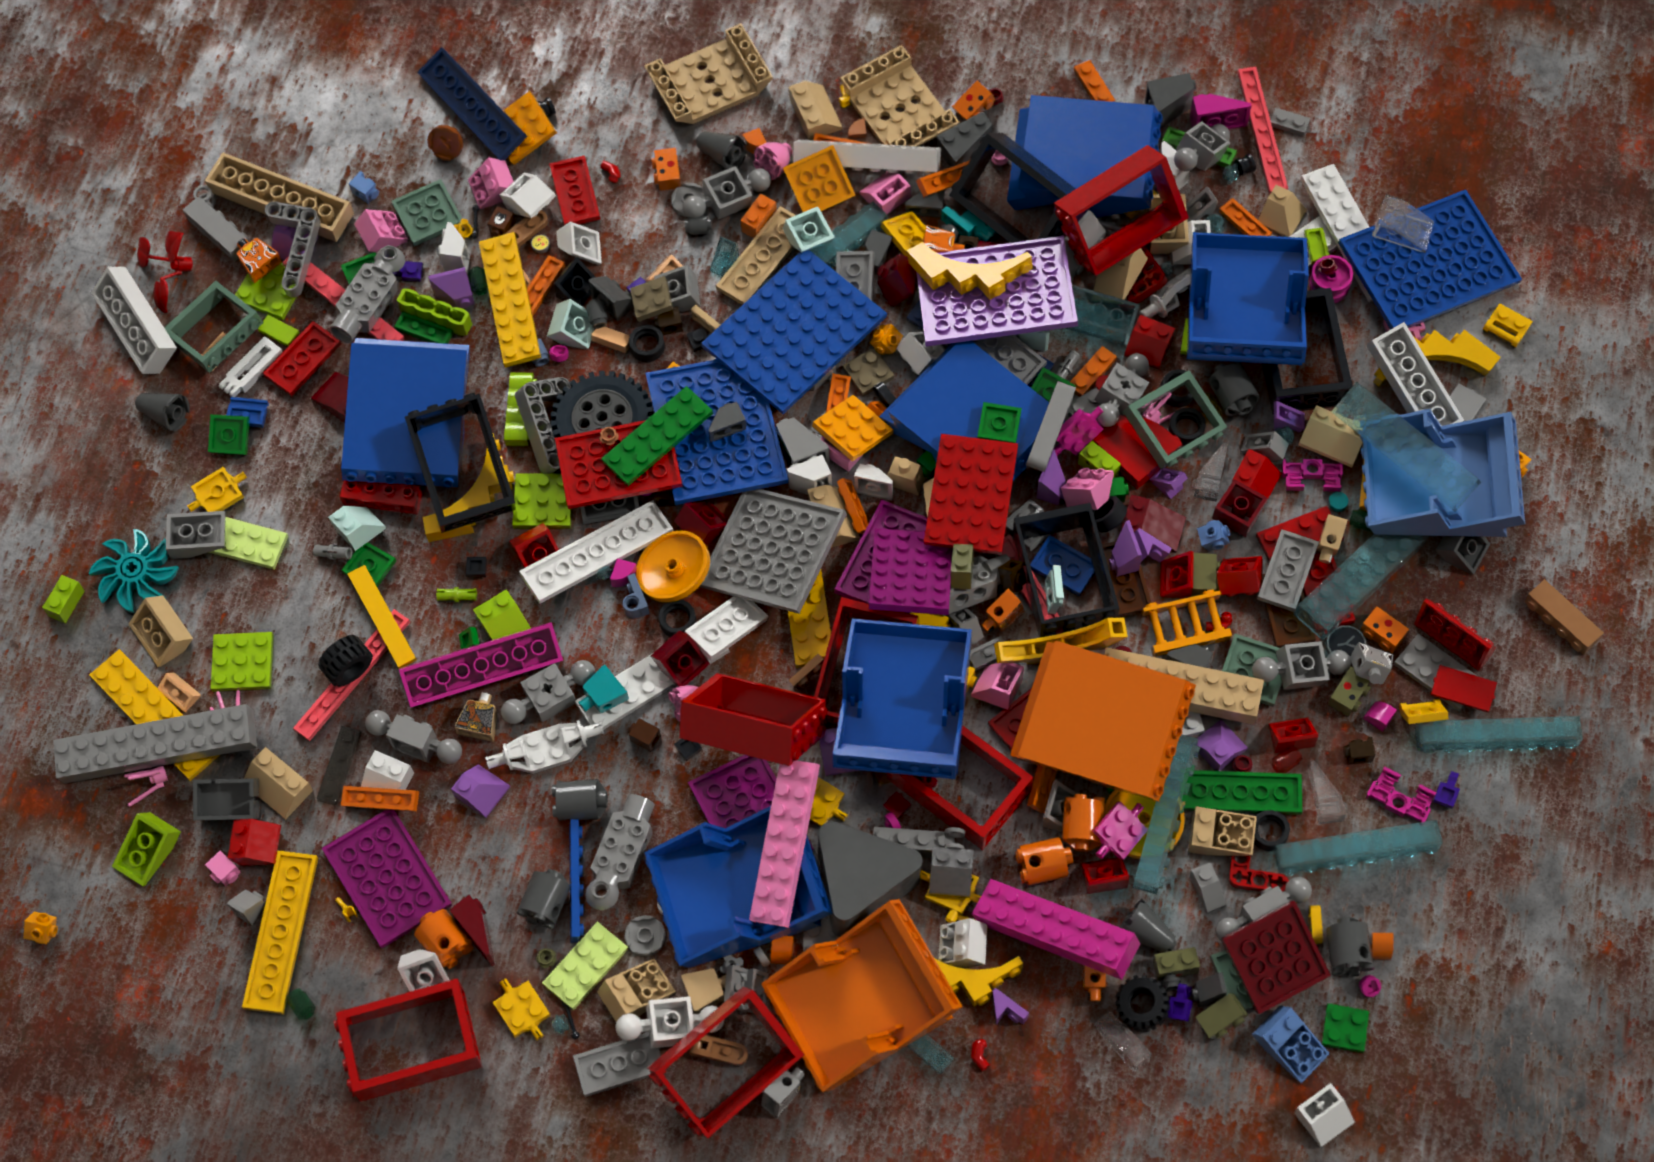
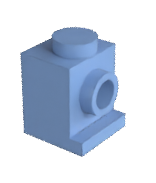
(363, 188)

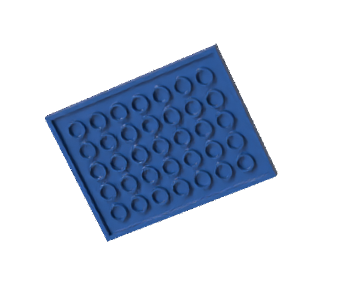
(1457, 269)
(794, 330)
(729, 464)

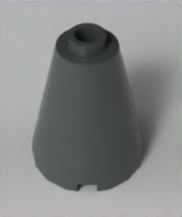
(723, 148)
(164, 408)
(1149, 928)

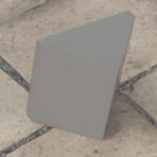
(1055, 807)

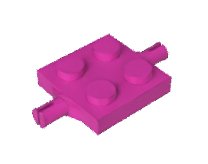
(1078, 431)
(1120, 830)

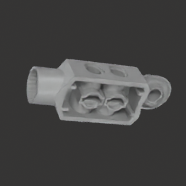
(367, 295)
(984, 584)
(620, 851)

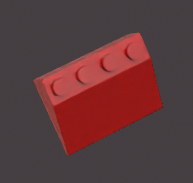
(1454, 634)

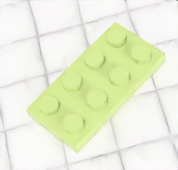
(252, 543)
(585, 965)

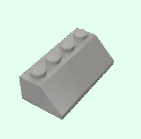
(1093, 234)

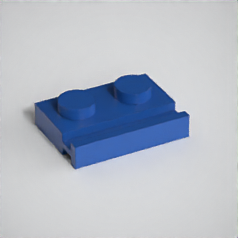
(252, 408)

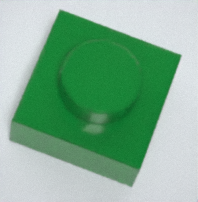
(469, 637)

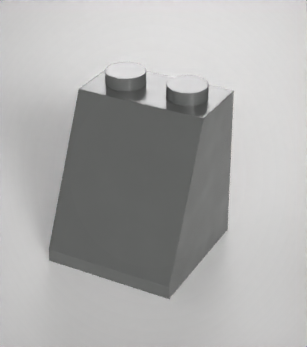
(1171, 96)

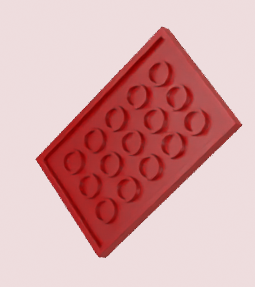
(592, 482)
(971, 493)

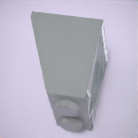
(799, 442)

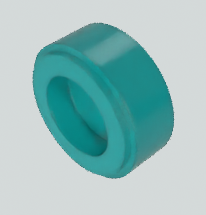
(1338, 501)

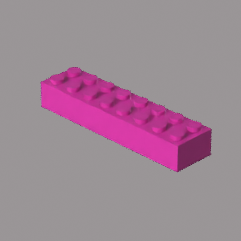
(480, 664)
(1056, 929)

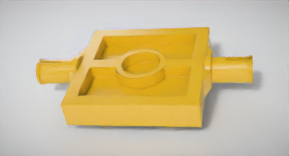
(217, 491)
(826, 803)
(952, 902)
(521, 1009)

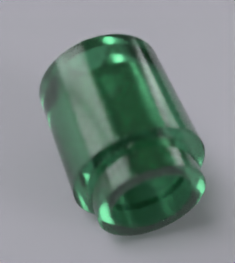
(477, 281)
(1358, 519)
(301, 1004)

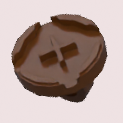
(445, 142)

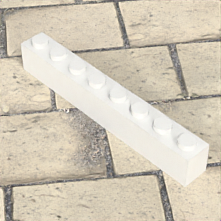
(876, 156)

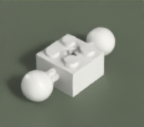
(658, 1013)

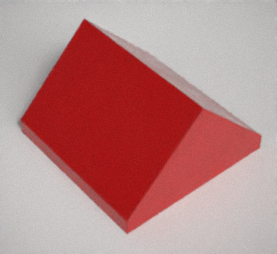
(1177, 576)
(1293, 733)
(1105, 875)

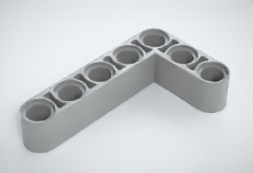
(299, 244)
(535, 417)
(1051, 426)

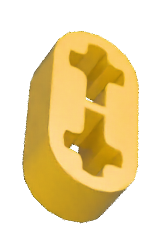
(1315, 923)

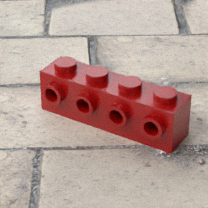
(382, 496)

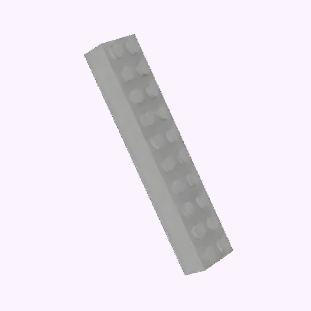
(155, 743)

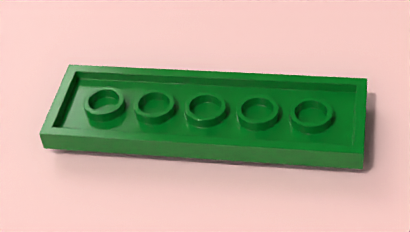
(657, 436)
(1245, 792)

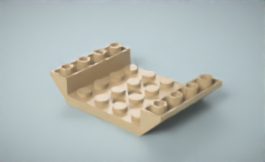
(732, 65)
(889, 84)

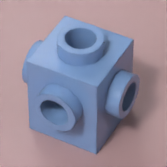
(1214, 535)

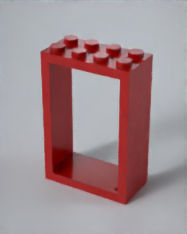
(1136, 233)
(848, 609)
(752, 719)
(954, 817)
(415, 1075)
(751, 1088)

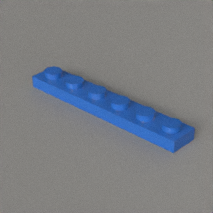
(576, 889)

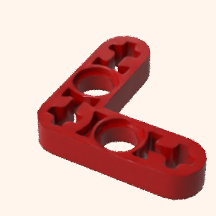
(1150, 276)
(1244, 871)

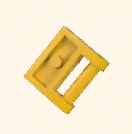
(1509, 321)
(1423, 712)

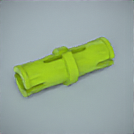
(456, 594)

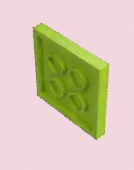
(267, 293)
(540, 500)
(242, 661)

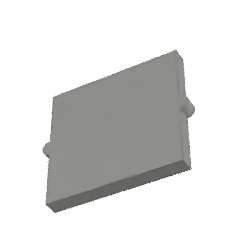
(1467, 402)

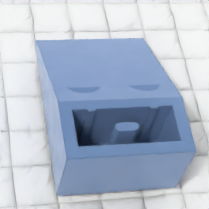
(1290, 1043)

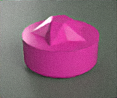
(559, 353)
(891, 821)
(1369, 985)

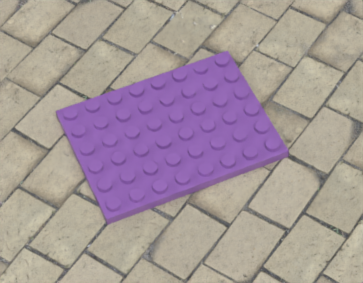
(1030, 303)

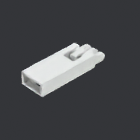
(254, 363)

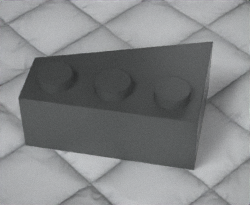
(963, 139)

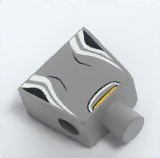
(1371, 663)
(782, 1092)

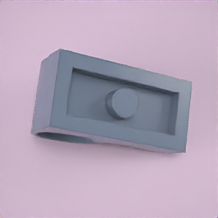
(635, 597)

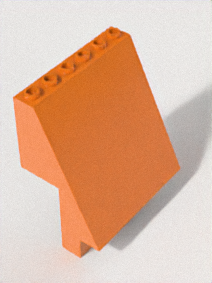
(1103, 720)
(861, 996)

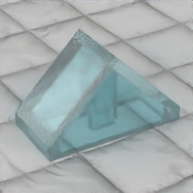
(724, 257)

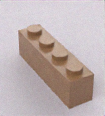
(1563, 617)

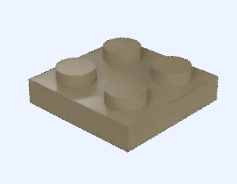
(651, 298)
(868, 371)

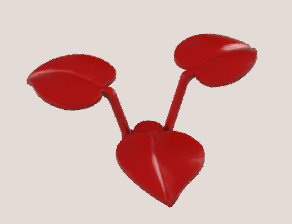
(177, 263)

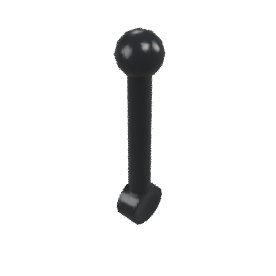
(475, 208)
(575, 1035)

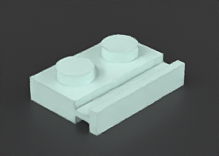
(1054, 589)

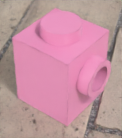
(222, 869)

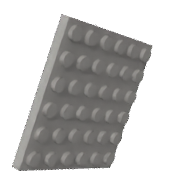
(773, 549)

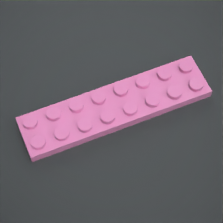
(784, 843)

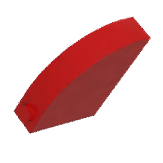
(1127, 448)

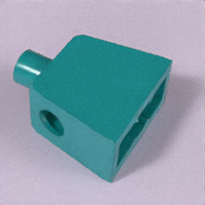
(603, 691)

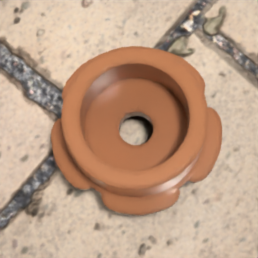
(606, 432)

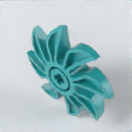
(141, 562)

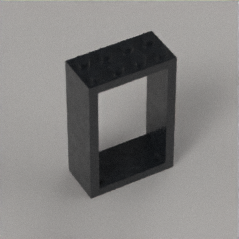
(979, 160)
(1321, 395)
(452, 409)
(1058, 521)

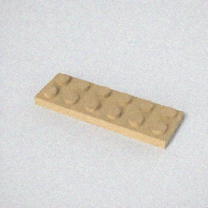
(758, 260)

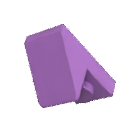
(1288, 416)
(1169, 481)
(1151, 546)
(1004, 1004)

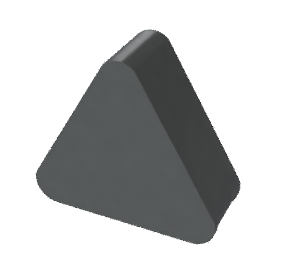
(863, 873)

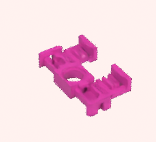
(1298, 471)
(1383, 794)

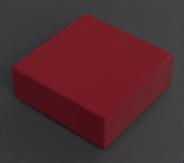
(897, 805)

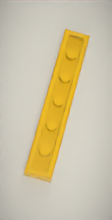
(382, 617)

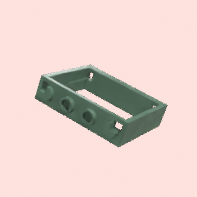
(197, 311)
(1149, 439)

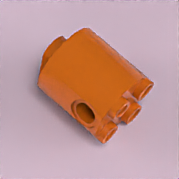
(1080, 819)
(1050, 857)
(443, 936)

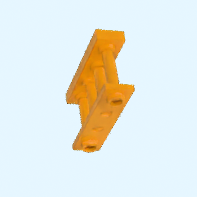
(1218, 635)

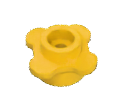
(468, 230)

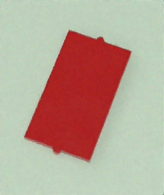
(1464, 688)

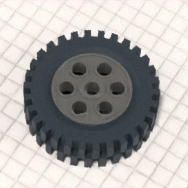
(622, 395)

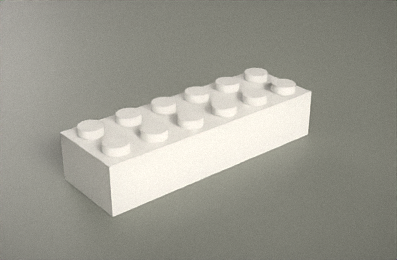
(133, 320)
(1412, 375)

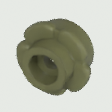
(546, 953)

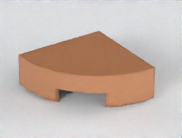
(857, 129)

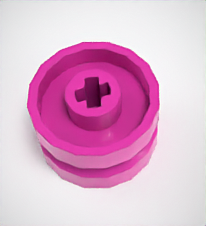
(1338, 281)

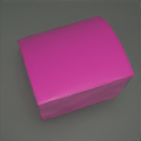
(621, 571)
(1380, 715)

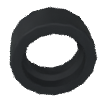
(646, 330)
(1176, 401)
(1189, 413)
(1110, 514)
(670, 606)
(1281, 820)

